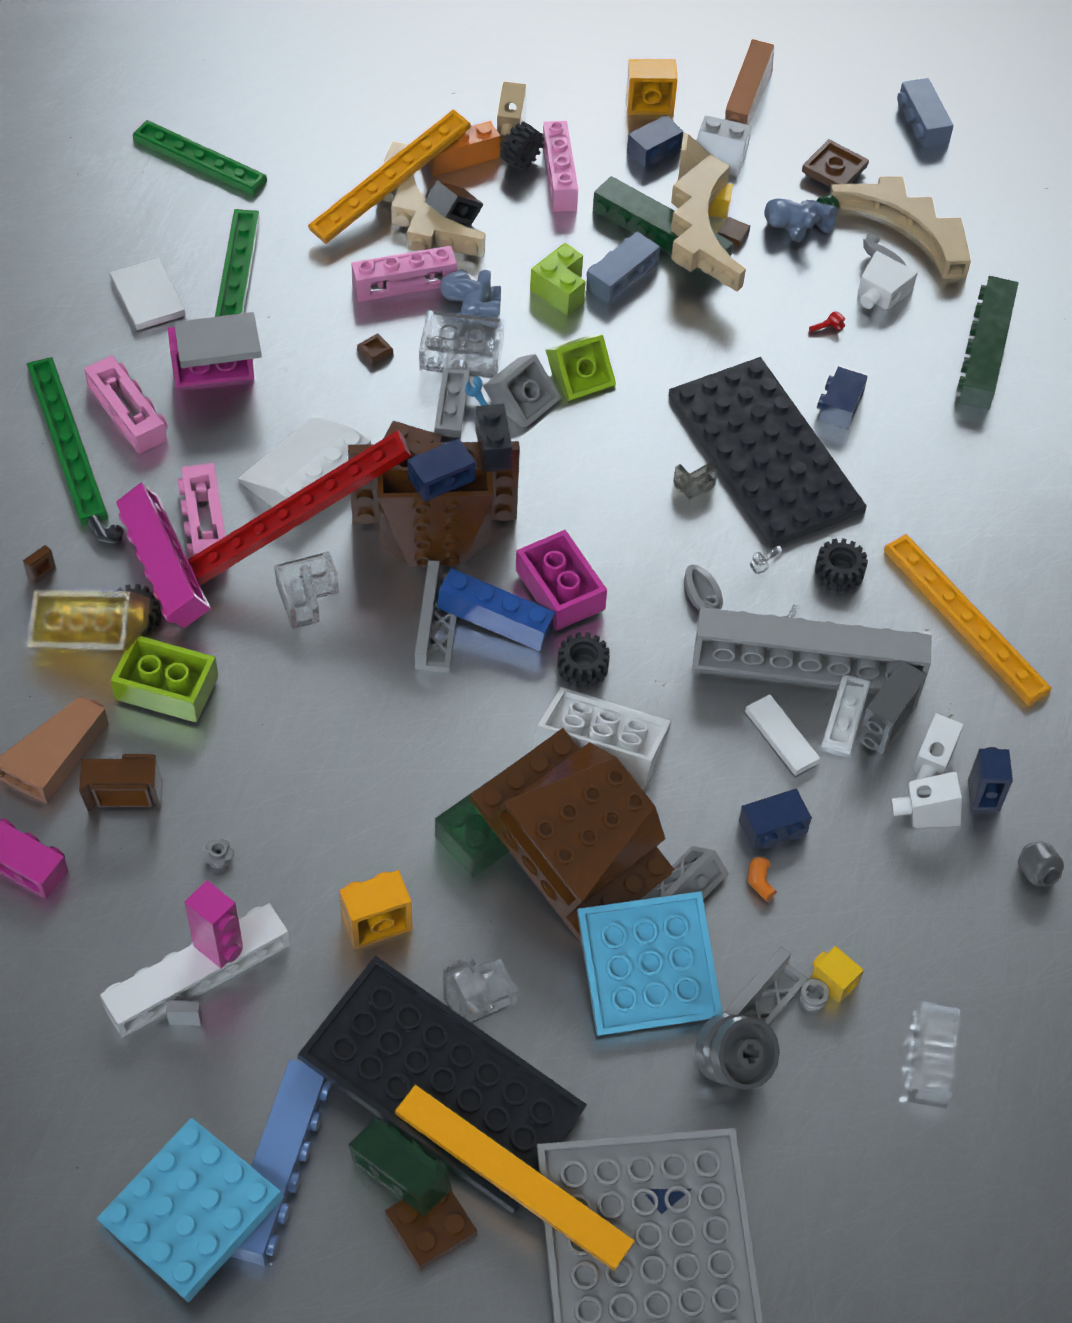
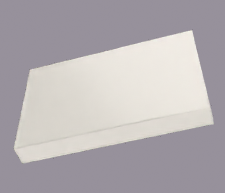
(147, 294)

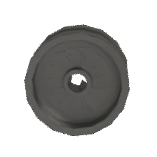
(737, 1051)

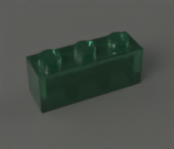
(401, 1166)

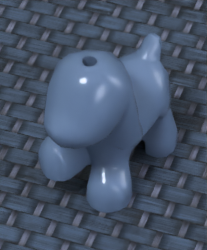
(799, 216)
(476, 296)

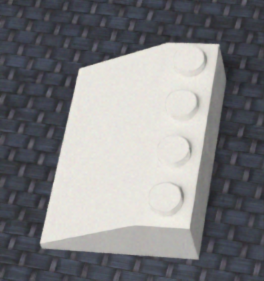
(301, 459)
(619, 730)

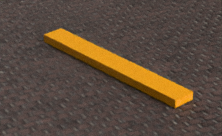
(389, 176)
(968, 620)
(515, 1178)

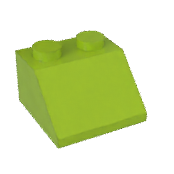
(581, 366)

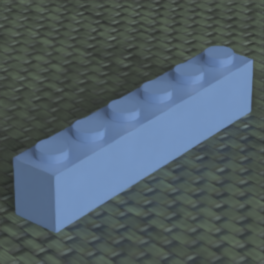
(283, 1149)

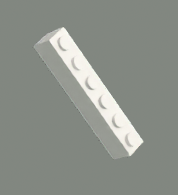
(190, 973)

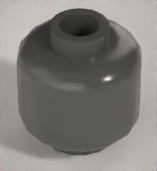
(1041, 864)

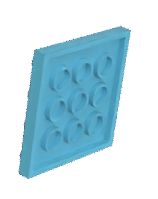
(649, 963)
(190, 1209)

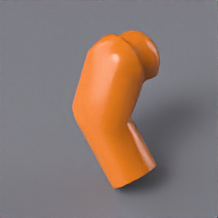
(757, 878)

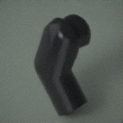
(108, 535)

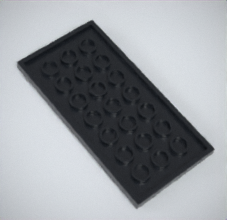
(766, 452)
(399, 1036)

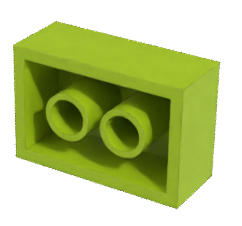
(165, 678)

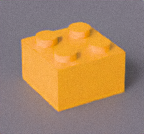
(651, 86)
(376, 909)

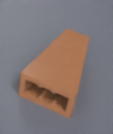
(750, 82)
(53, 750)

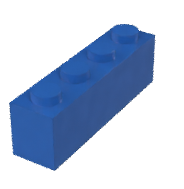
(495, 609)

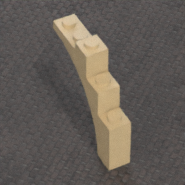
(916, 215)
(690, 222)
(427, 226)

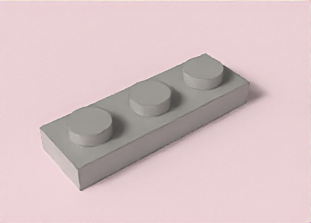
(451, 402)

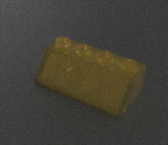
(87, 619)

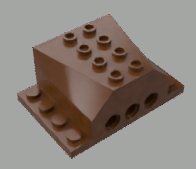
(443, 528)
(576, 826)

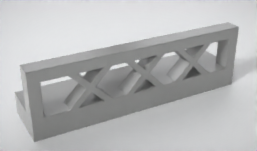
(426, 625)
(692, 877)
(759, 987)

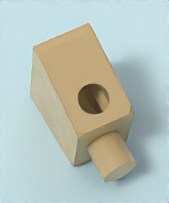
(507, 118)

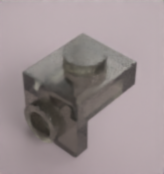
(696, 482)

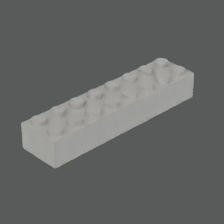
(804, 648)

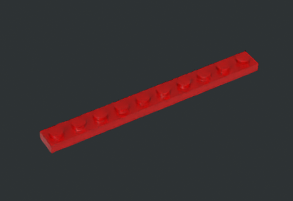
(300, 507)

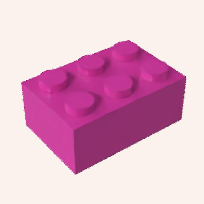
(207, 373)
(561, 579)

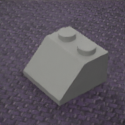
(725, 141)
(523, 390)

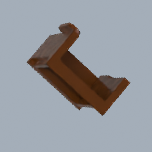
(121, 782)

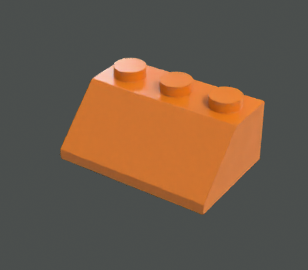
(474, 147)

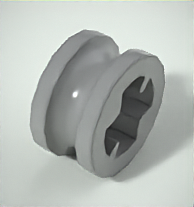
(812, 986)

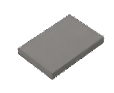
(217, 340)

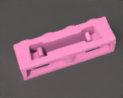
(560, 166)
(401, 273)
(148, 427)
(199, 481)

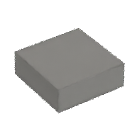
(184, 1012)

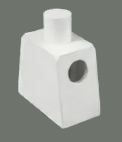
(885, 282)
(937, 747)
(931, 801)

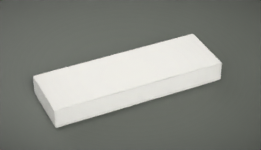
(846, 714)
(782, 735)

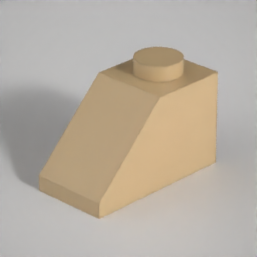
(691, 154)

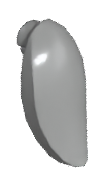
(871, 245)
(702, 588)

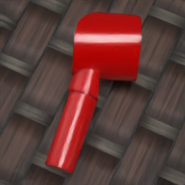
(835, 320)

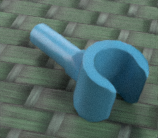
(476, 391)

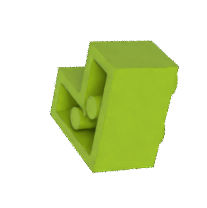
(559, 279)

